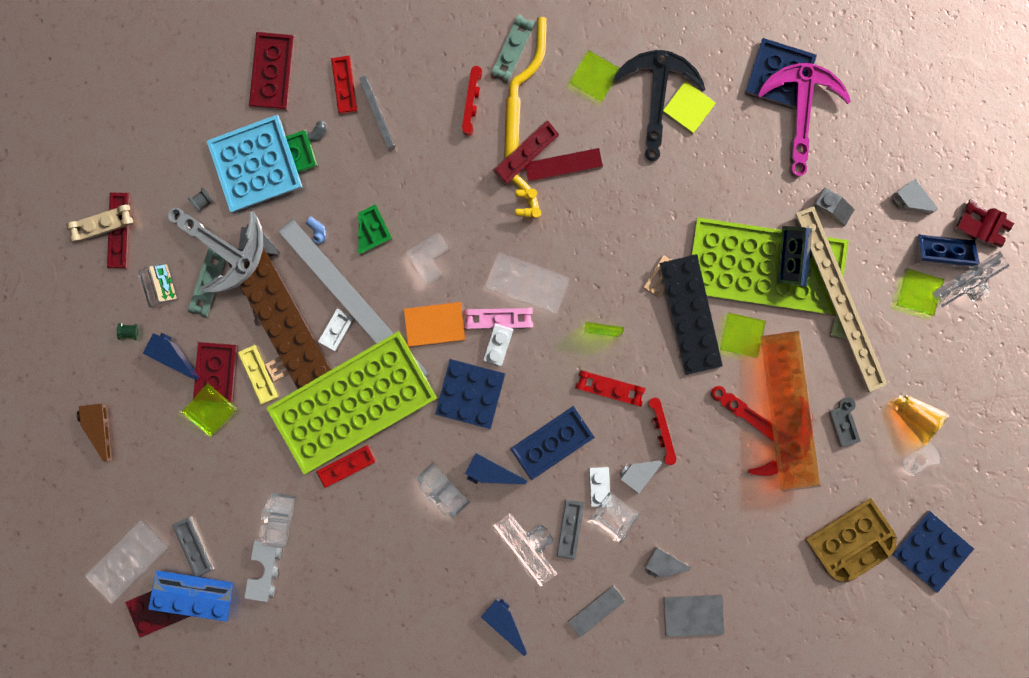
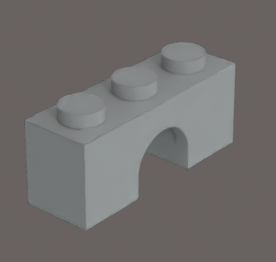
(263, 588)

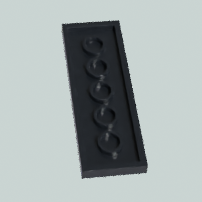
(691, 314)

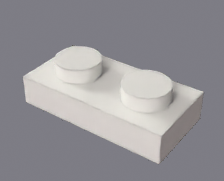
(336, 329)
(498, 344)
(599, 485)

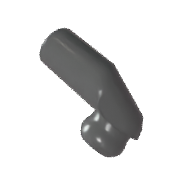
(318, 132)

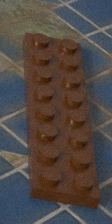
(284, 323)

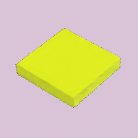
(689, 107)

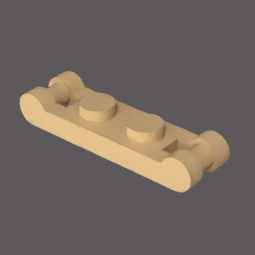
(100, 224)

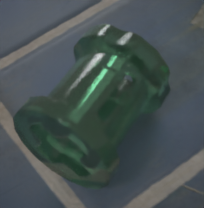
(128, 331)

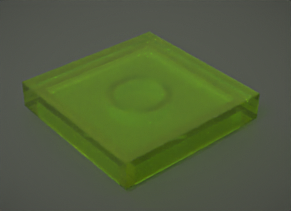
(594, 76)
(918, 291)
(603, 329)
(742, 335)
(209, 410)

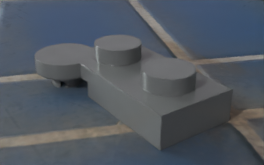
(844, 422)

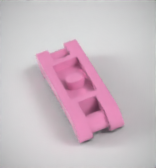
(503, 317)

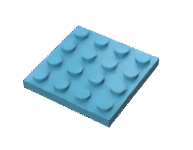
(254, 163)

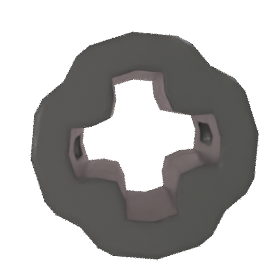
(200, 199)

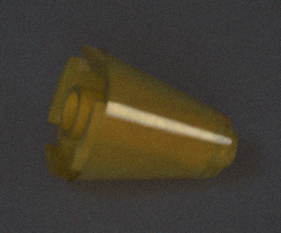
(920, 417)

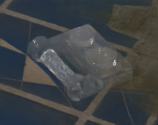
(618, 511)

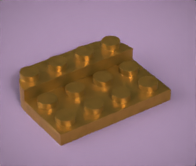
(854, 542)

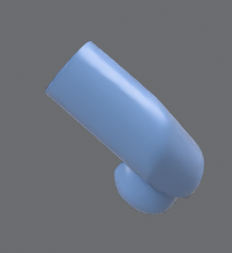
(318, 228)

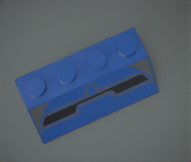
(191, 596)

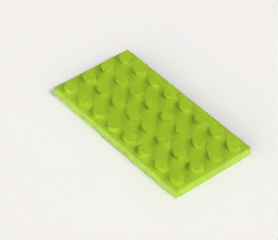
(743, 265)
(351, 402)

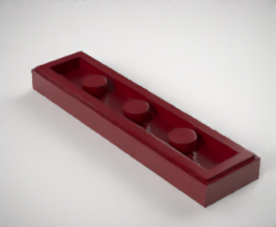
(526, 152)
(564, 165)
(118, 240)

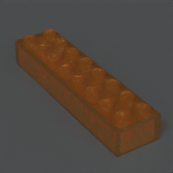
(790, 411)

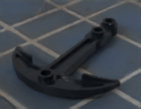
(660, 72)

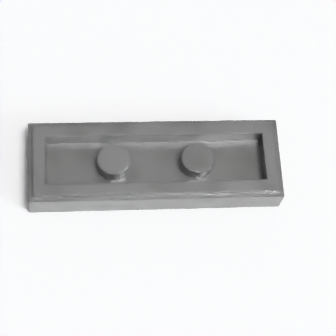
(570, 529)
(192, 547)
(596, 611)

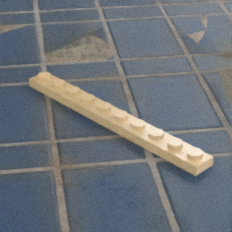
(842, 301)

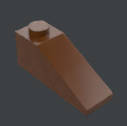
(95, 425)

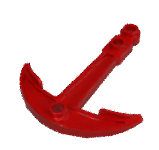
(755, 420)

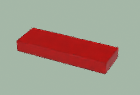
(344, 85)
(346, 466)

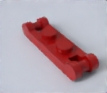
(472, 93)
(610, 388)
(660, 423)

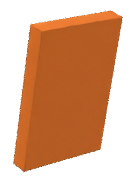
(434, 324)

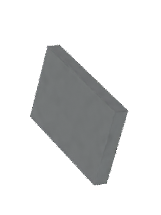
(694, 615)

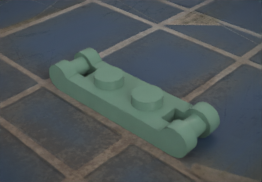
(513, 48)
(208, 274)

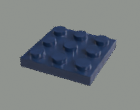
(769, 60)
(470, 394)
(932, 551)

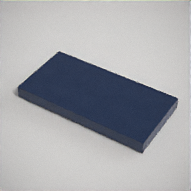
(552, 443)

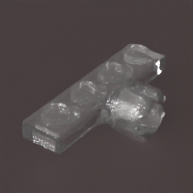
(972, 282)
(528, 547)

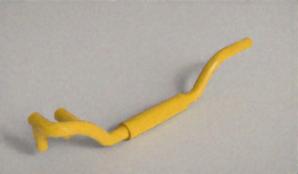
(513, 117)

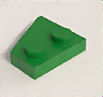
(371, 230)

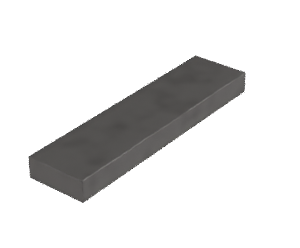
(377, 113)

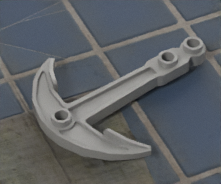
(238, 259)

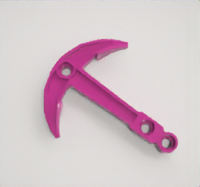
(804, 95)

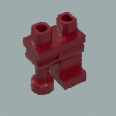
(987, 228)

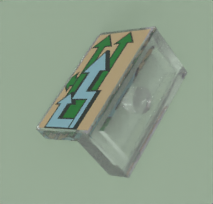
(157, 284)

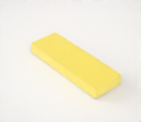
(258, 374)

